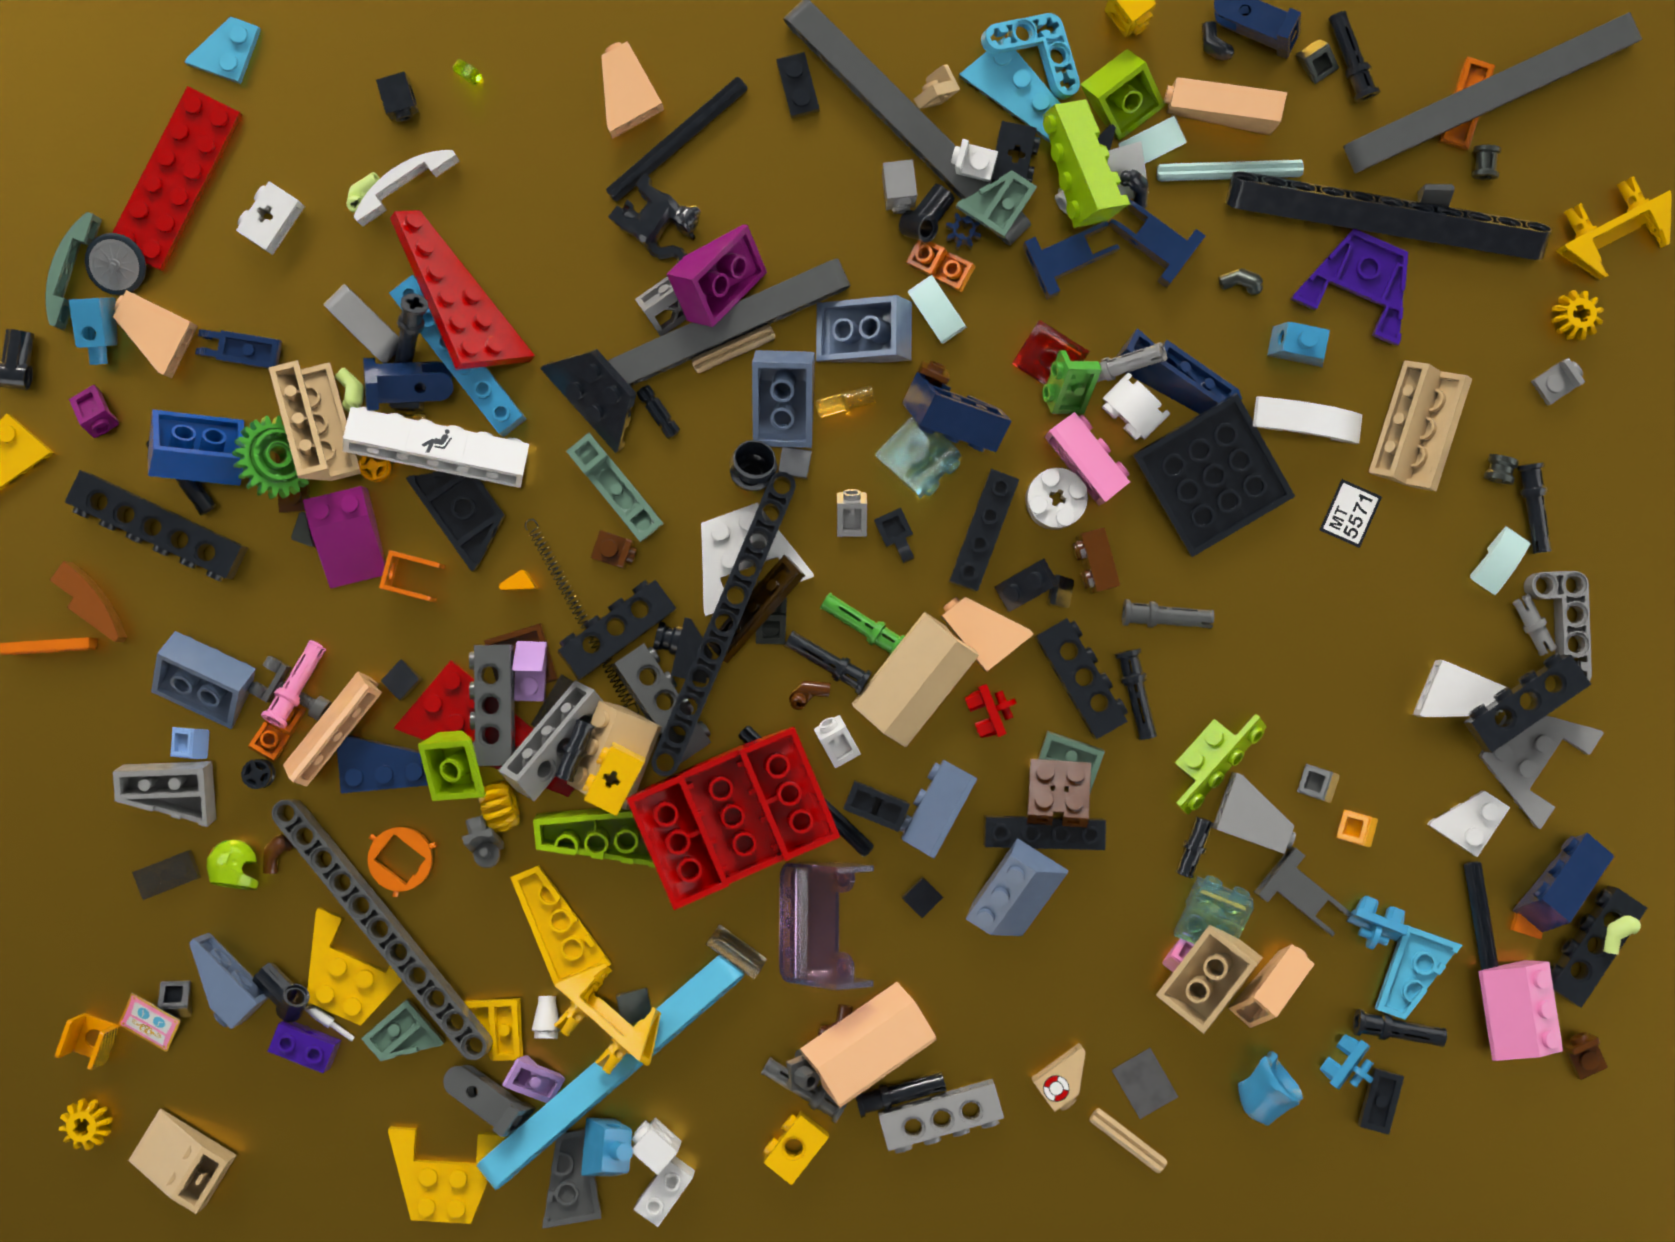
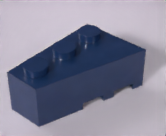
(377, 766)
(1565, 883)

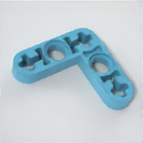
(1045, 41)

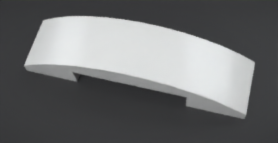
(371, 204)
(1308, 419)

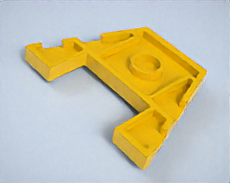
(343, 981)
(440, 1188)

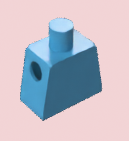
(92, 316)
(1299, 344)
(606, 1147)

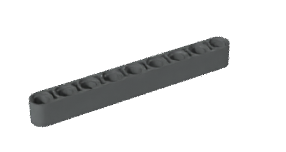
(742, 318)

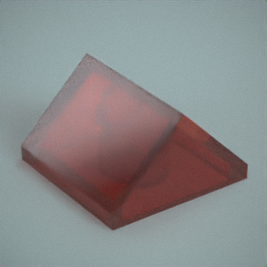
(1042, 350)

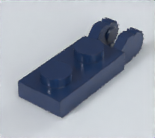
(242, 348)

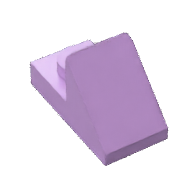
(530, 671)
(533, 1080)

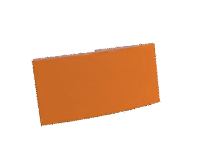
(941, 264)
(272, 740)

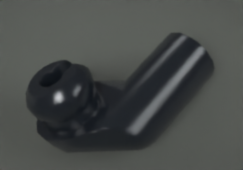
(1213, 45)
(1138, 184)

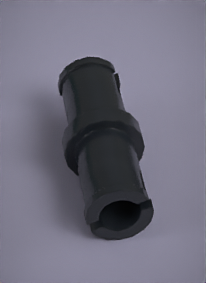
(574, 750)
(1194, 847)

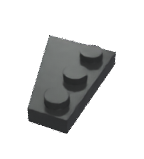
(570, 1195)

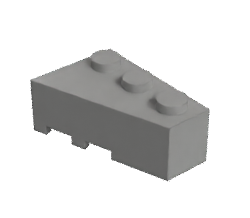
(170, 788)

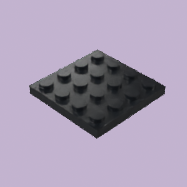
(1213, 475)

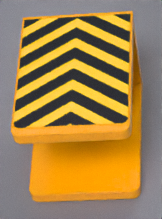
(74, 1039)

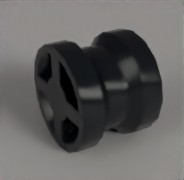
(667, 638)
(252, 775)

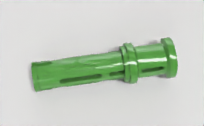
(875, 632)

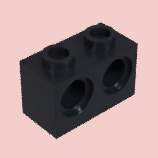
(876, 806)

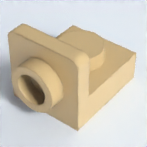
(939, 88)

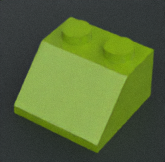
(1123, 93)
(451, 766)

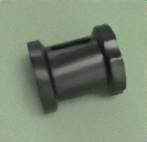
(1486, 162)

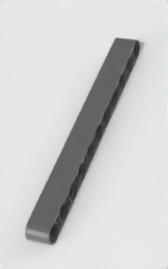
(1492, 92)
(887, 102)
(368, 924)

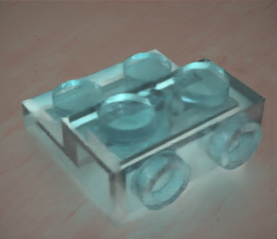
(919, 457)
(1216, 906)

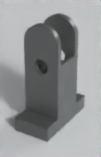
(1297, 889)
(491, 1103)

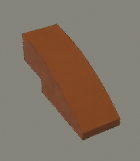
(89, 601)

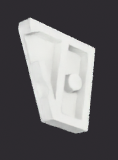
(1471, 822)

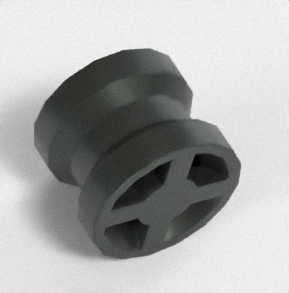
(1501, 469)

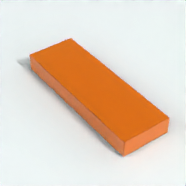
(1471, 73)
(48, 646)

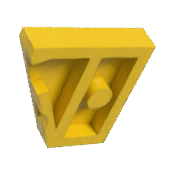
(504, 1025)

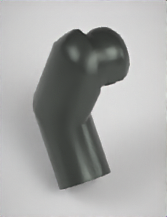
(1242, 277)

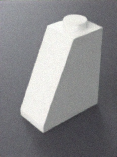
(1454, 692)

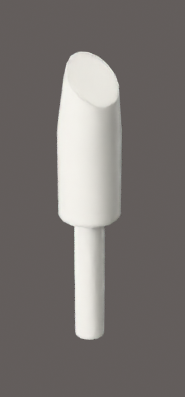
(327, 1021)

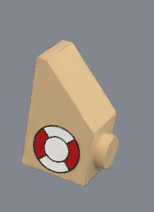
(1062, 1079)

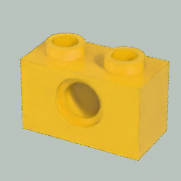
(791, 1164)

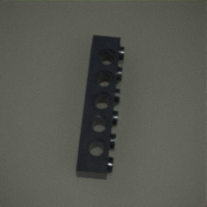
(89, 488)

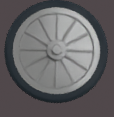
(115, 263)

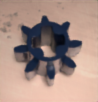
(960, 239)

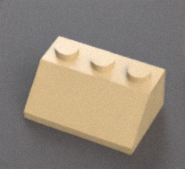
(620, 726)
(1209, 977)

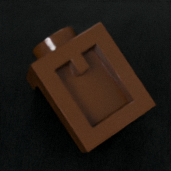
(614, 550)
(1585, 1055)

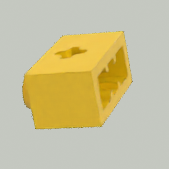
(612, 796)

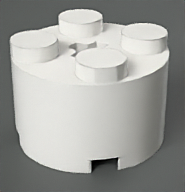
(1135, 407)
(1072, 492)

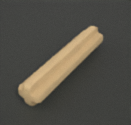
(733, 348)
(1128, 1140)

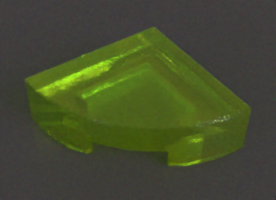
(467, 71)

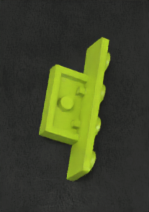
(1213, 756)

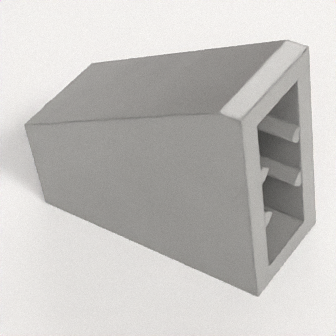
(1252, 816)

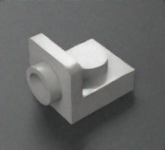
(1558, 380)
(851, 513)

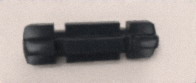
(658, 411)

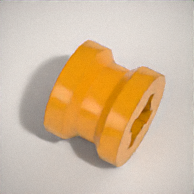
(369, 467)

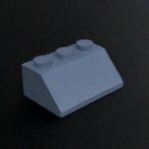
(202, 679)
(937, 807)
(1016, 891)

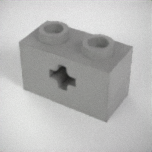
(899, 186)

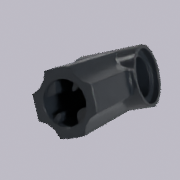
(923, 221)
(16, 358)
(281, 991)

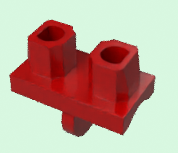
(993, 724)

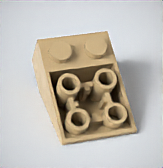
(181, 1161)

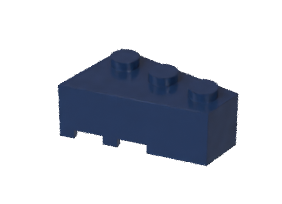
(955, 415)

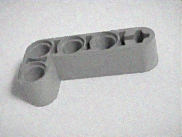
(1563, 601)

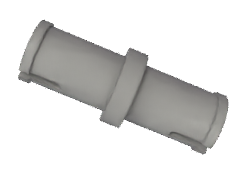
(1534, 625)

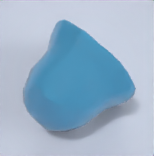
(1269, 1091)

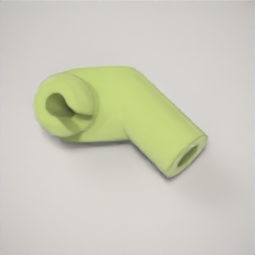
(359, 190)
(353, 389)
(1618, 930)

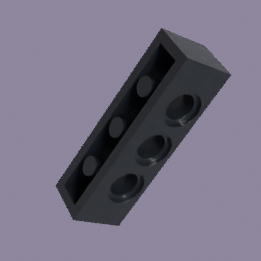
(983, 530)
(658, 608)
(1569, 682)
(1097, 722)
(1004, 831)
(1575, 949)

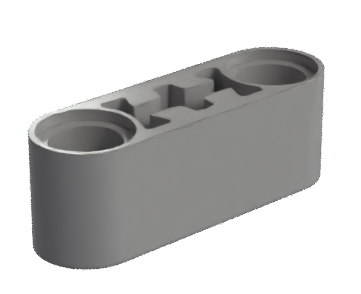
(363, 323)

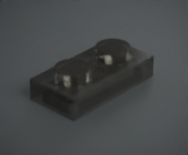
(166, 874)

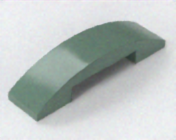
(61, 267)
(615, 487)

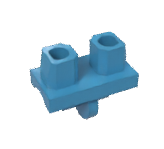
(1376, 927)
(1339, 1074)

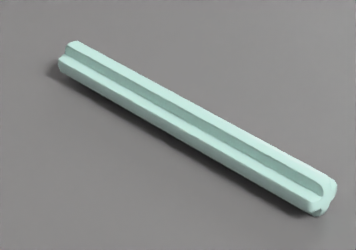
(1224, 170)

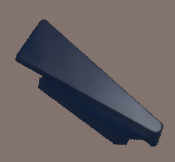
(1180, 376)

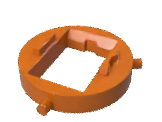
(386, 877)

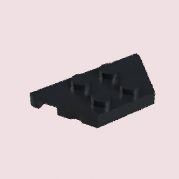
(596, 393)
(461, 510)

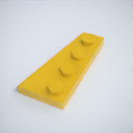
(18, 450)
(557, 930)

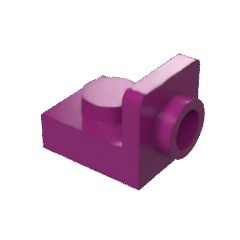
(93, 412)

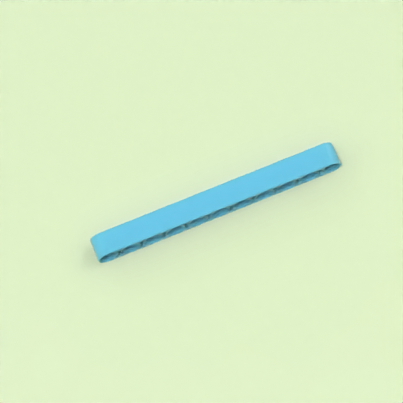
(596, 1084)

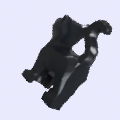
(655, 218)

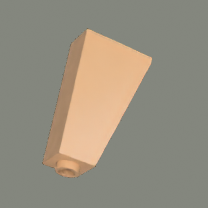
(1226, 104)

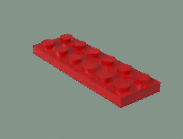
(177, 175)

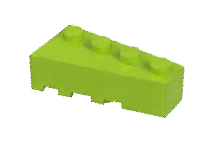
(1082, 164)
(592, 834)

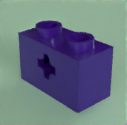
(304, 1046)

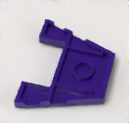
(1367, 270)

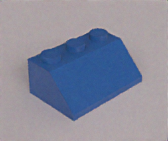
(194, 447)

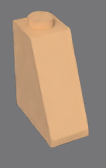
(626, 90)
(154, 331)
(984, 630)
(1272, 986)

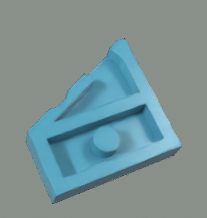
(226, 50)

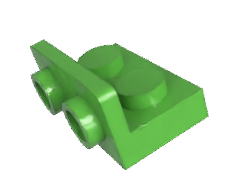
(1070, 384)

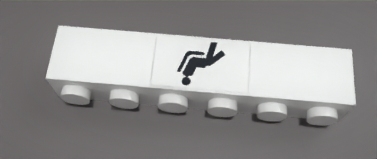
(435, 446)

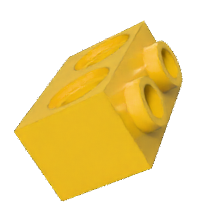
(1130, 15)

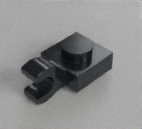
(895, 530)

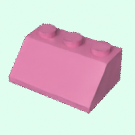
(1088, 457)
(1520, 1010)

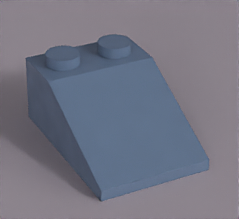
(864, 330)
(783, 397)
(225, 982)

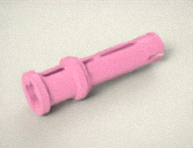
(288, 696)

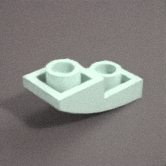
(1159, 139)
(937, 309)
(1501, 561)

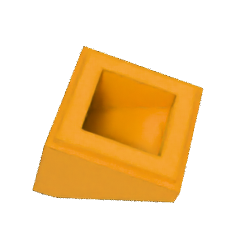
(518, 581)
(1357, 828)

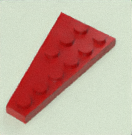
(464, 314)
(447, 708)

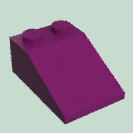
(717, 276)
(346, 536)

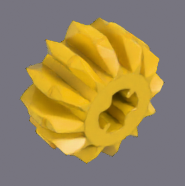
(1577, 304)
(500, 807)
(76, 1117)

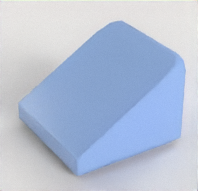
(189, 743)

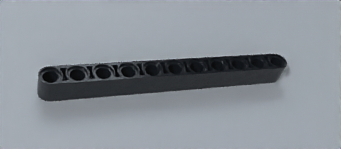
(1388, 215)
(733, 612)

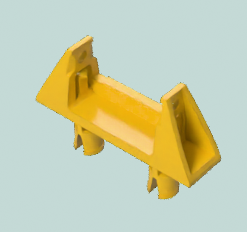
(1589, 238)
(626, 1038)

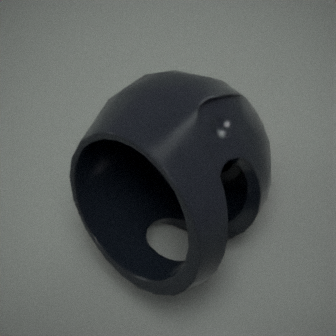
(752, 465)

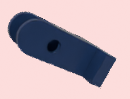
(1263, 23)
(1159, 242)
(1063, 258)
(405, 382)

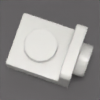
(974, 161)
(837, 741)

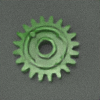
(258, 465)

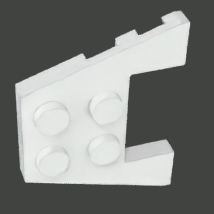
(721, 544)

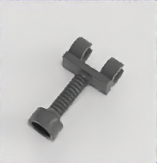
(316, 707)

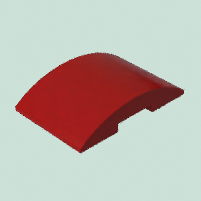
(732, 816)

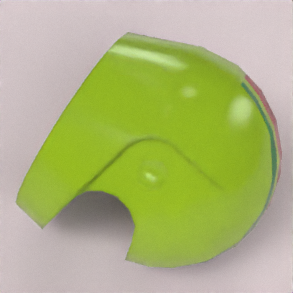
(226, 864)

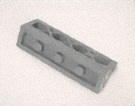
(661, 298)

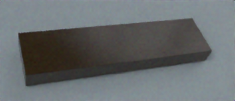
(762, 603)

